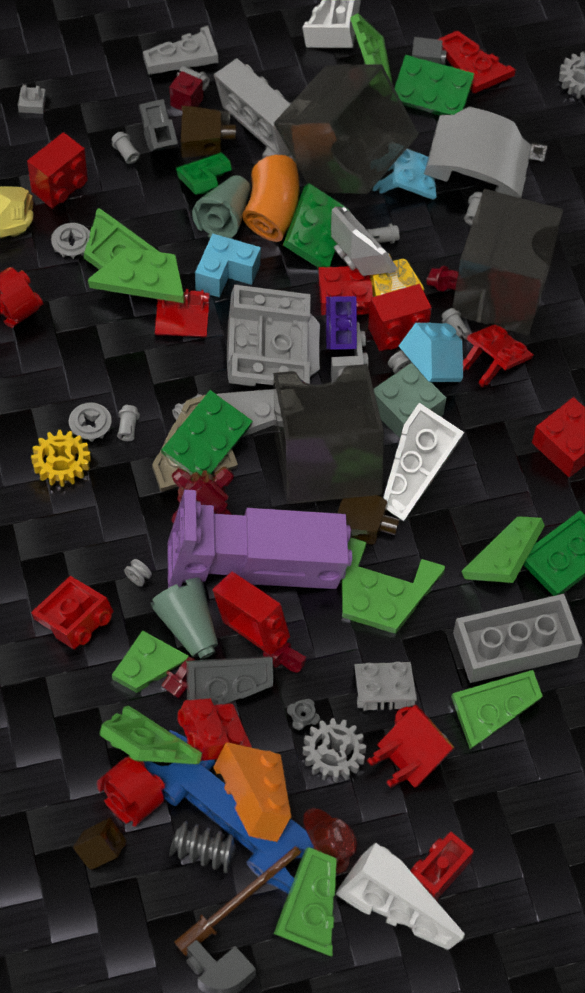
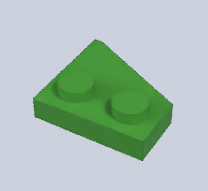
(147, 662)

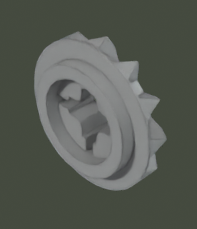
(61, 237)
(93, 412)

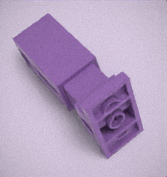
(259, 546)

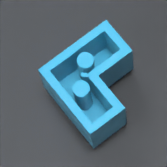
(224, 260)

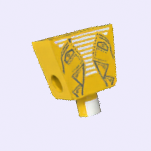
(396, 280)

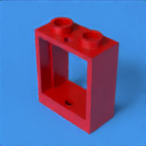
(251, 613)

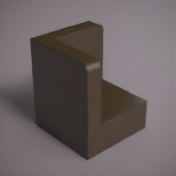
(99, 844)

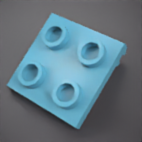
(409, 175)

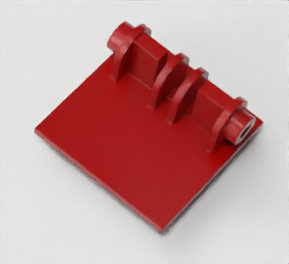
(183, 318)

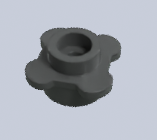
(307, 707)

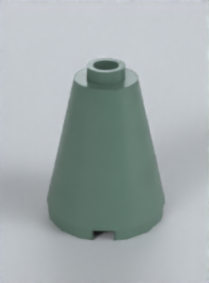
(222, 208)
(188, 617)

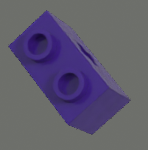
(341, 322)

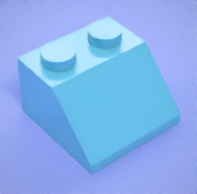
(435, 351)

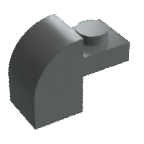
(158, 129)
(226, 975)

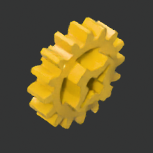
(60, 458)

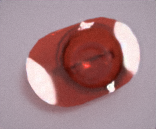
(330, 836)

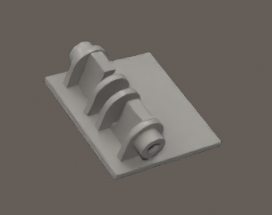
(384, 684)

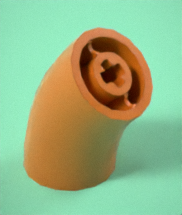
(273, 197)

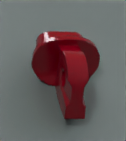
(442, 278)
(288, 657)
(177, 683)

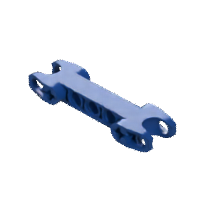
(208, 795)

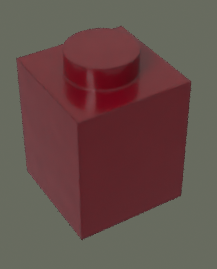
(186, 91)

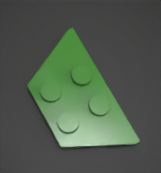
(109, 239)
(141, 274)
(146, 739)

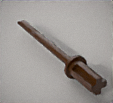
(204, 927)

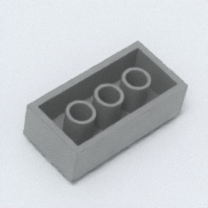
(252, 103)
(517, 638)

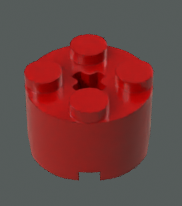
(17, 297)
(131, 790)

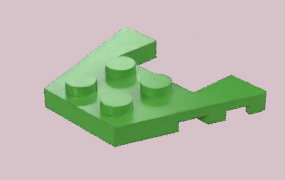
(382, 599)

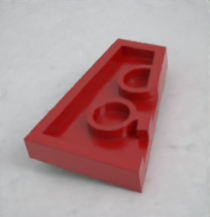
(467, 56)

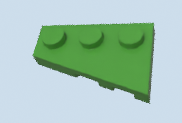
(370, 43)
(506, 553)
(494, 704)
(309, 904)

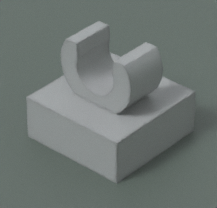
(32, 100)

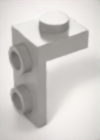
(340, 363)

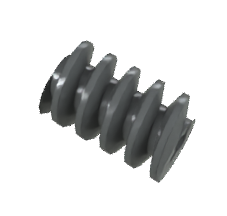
(203, 846)

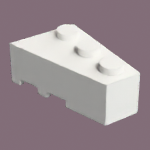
(331, 24)

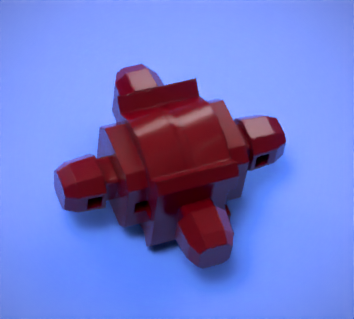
(208, 489)

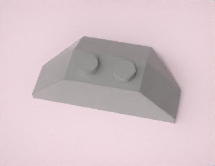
(357, 245)

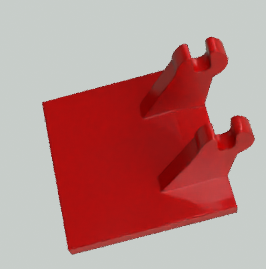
(500, 346)
(414, 747)

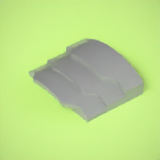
(480, 147)
(270, 335)

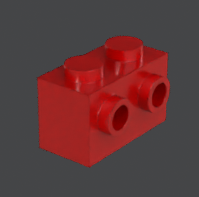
(443, 865)

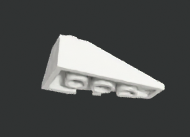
(421, 453)
(388, 887)

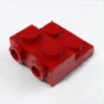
(345, 282)
(73, 612)
(211, 726)

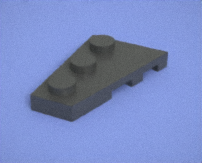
(228, 678)

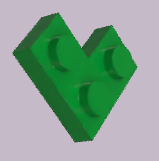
(202, 174)

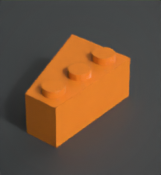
(258, 788)

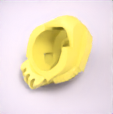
(15, 211)

